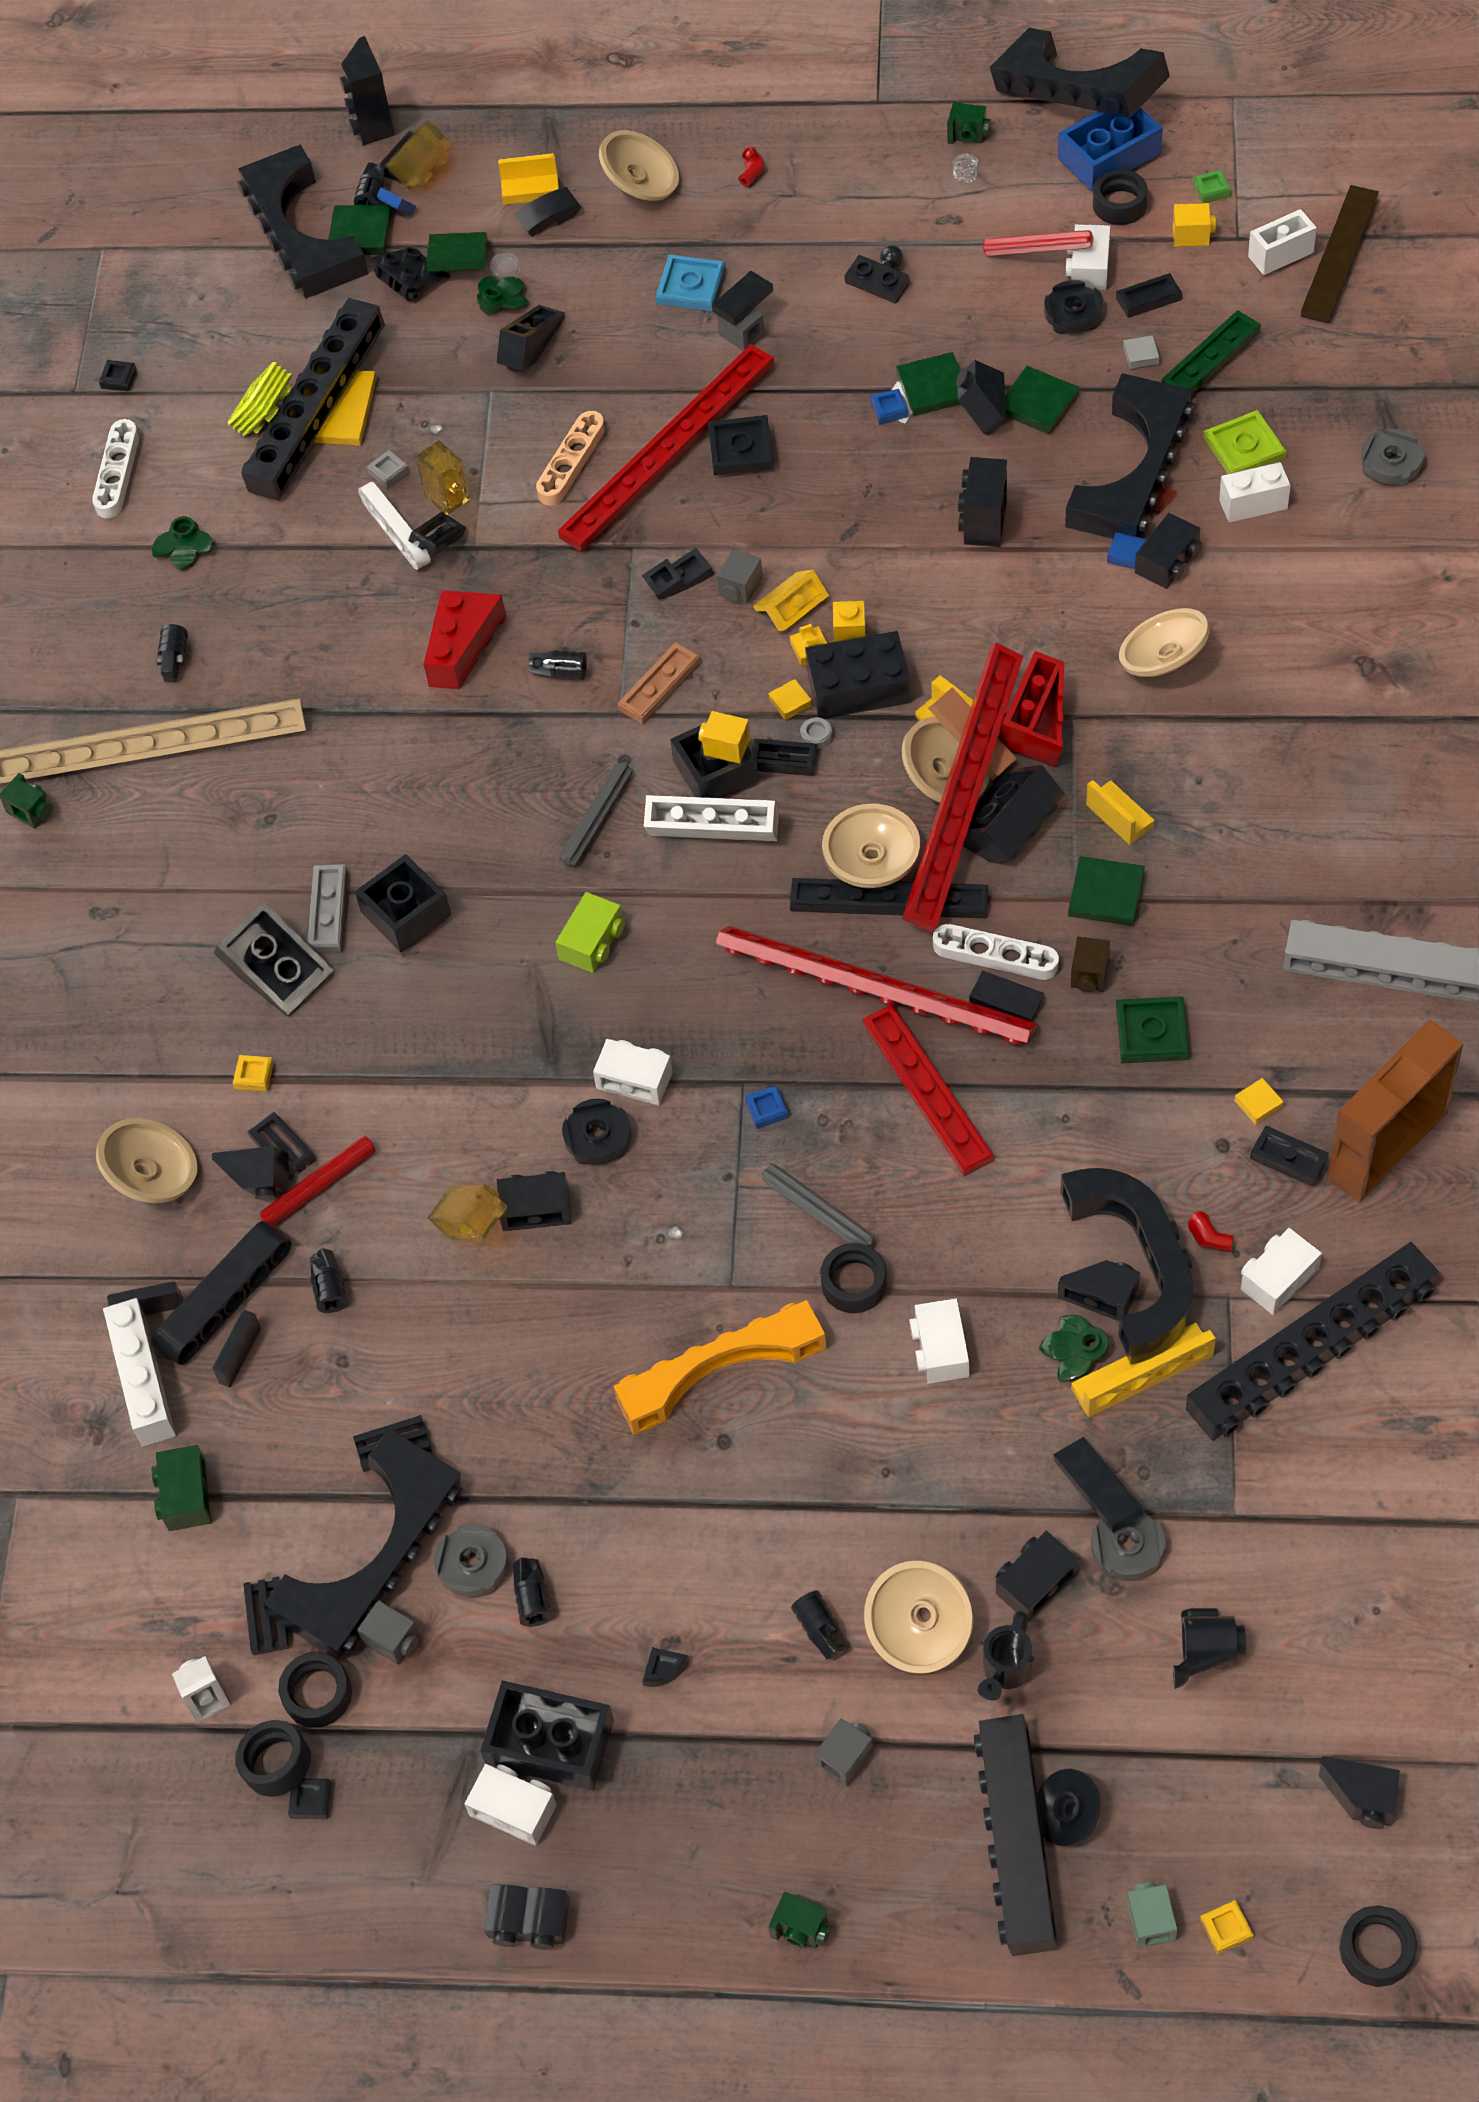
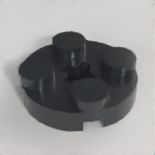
(1073, 320)
(599, 1149)

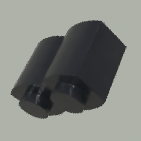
(526, 1915)

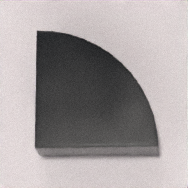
(663, 1667)

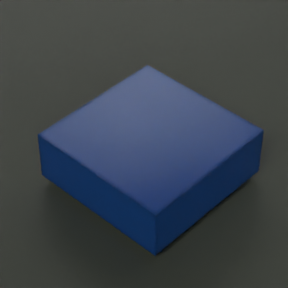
(396, 201)
(889, 406)
(1124, 550)
(766, 1107)

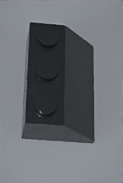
(366, 94)
(1011, 812)

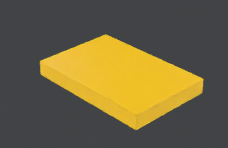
(350, 414)

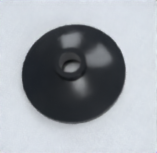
(1056, 1801)

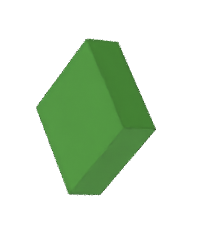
(1211, 186)

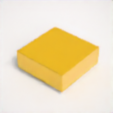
(790, 699)
(253, 1073)
(1258, 1101)
(1226, 1927)

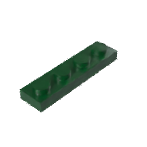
(1213, 352)

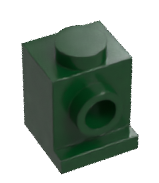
(967, 123)
(25, 801)
(799, 1922)

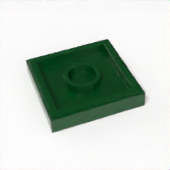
(365, 222)
(456, 251)
(930, 383)
(1039, 399)
(1106, 891)
(1152, 1029)

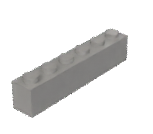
(1383, 960)

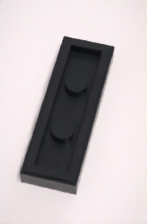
(1098, 1485)

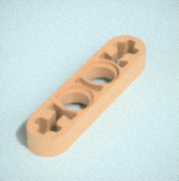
(566, 456)

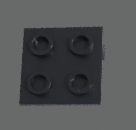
(405, 272)

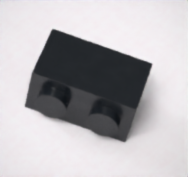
(1168, 550)
(534, 1201)
(1036, 1574)

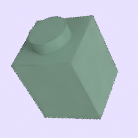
(1151, 1914)

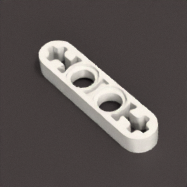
(115, 468)
(393, 524)
(993, 956)

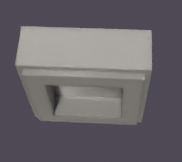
(1141, 352)
(388, 469)

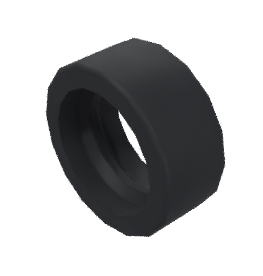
(1120, 212)
(847, 1254)
(296, 1670)
(260, 1738)
(1391, 1919)

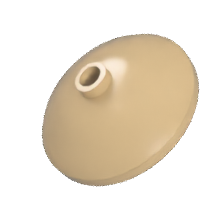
(638, 165)
(1164, 642)
(929, 755)
(867, 833)
(146, 1160)
(895, 1619)

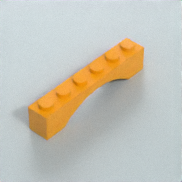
(784, 1336)

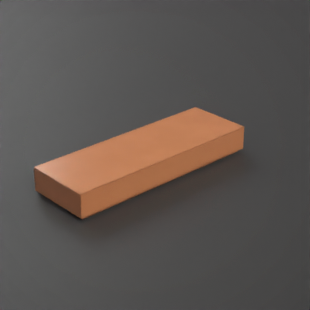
(658, 683)
(953, 714)

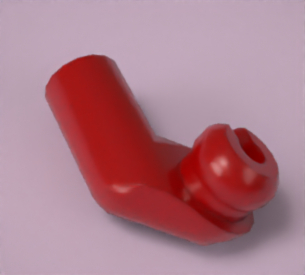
(753, 164)
(1206, 1235)

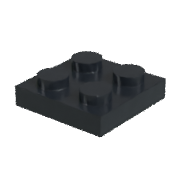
(740, 445)

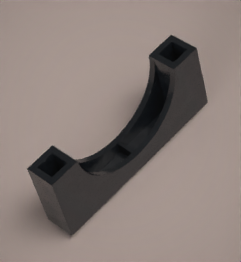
(1115, 90)
(312, 262)
(1123, 506)
(333, 1611)

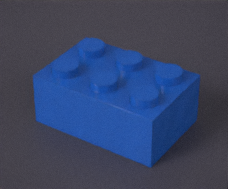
(1109, 143)

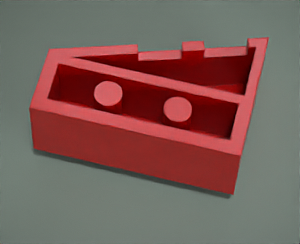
(459, 634)
(1036, 713)

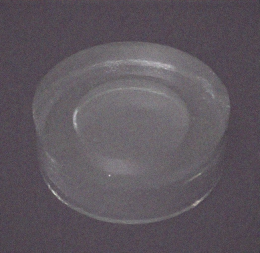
(504, 265)

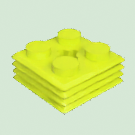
(261, 400)

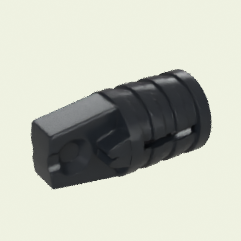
(370, 184)
(171, 650)
(550, 664)
(327, 1282)
(531, 1593)
(820, 1624)

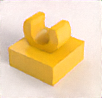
(807, 637)

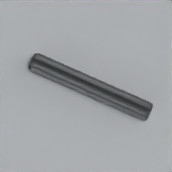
(595, 814)
(816, 1206)

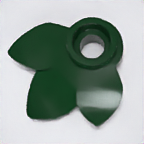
(500, 294)
(182, 543)
(1070, 1347)

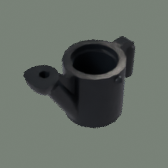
(1207, 1642)
(1006, 1658)

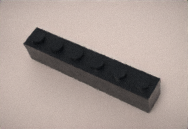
(1017, 1836)

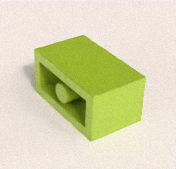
(590, 932)

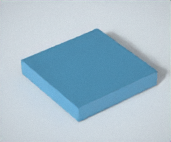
(690, 282)

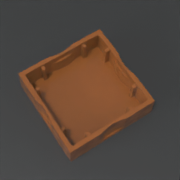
(1394, 1111)

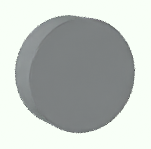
(816, 731)

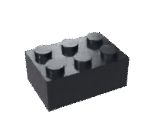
(858, 675)
(547, 1735)

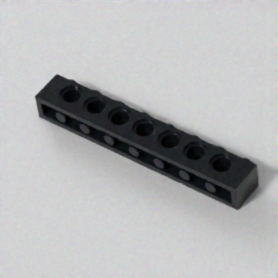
(312, 399)
(1404, 1266)

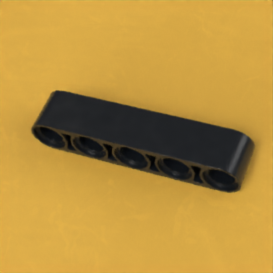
(221, 1292)

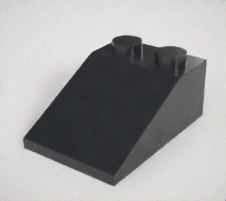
(272, 959)

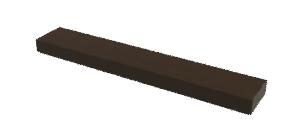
(1339, 254)

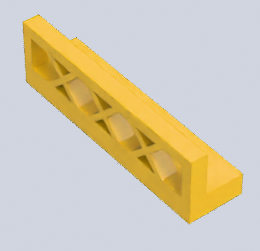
(1121, 1380)

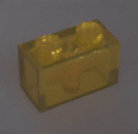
(419, 155)
(442, 477)
(467, 1211)

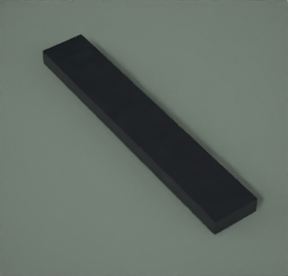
(892, 899)

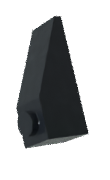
(527, 337)

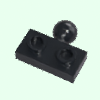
(879, 278)

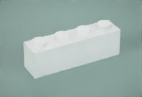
(711, 818)
(139, 1372)

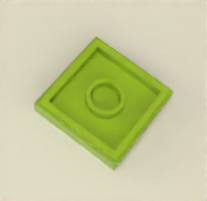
(1244, 443)

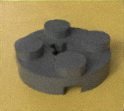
(1387, 470)
(1132, 1564)
(476, 1580)

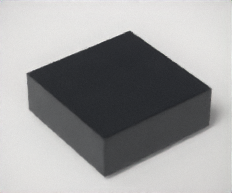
(117, 375)
(310, 1799)

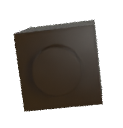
(1090, 964)

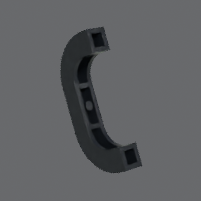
(1123, 1196)

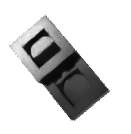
(552, 206)
(673, 578)

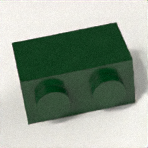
(182, 1488)

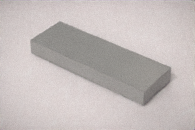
(327, 908)

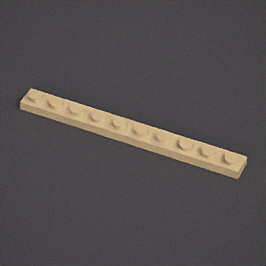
(152, 740)

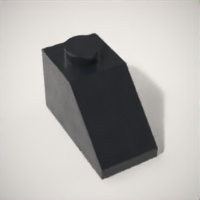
(982, 395)
(257, 1170)
(1101, 1288)
(1362, 1789)

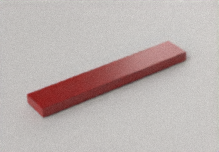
(928, 1090)

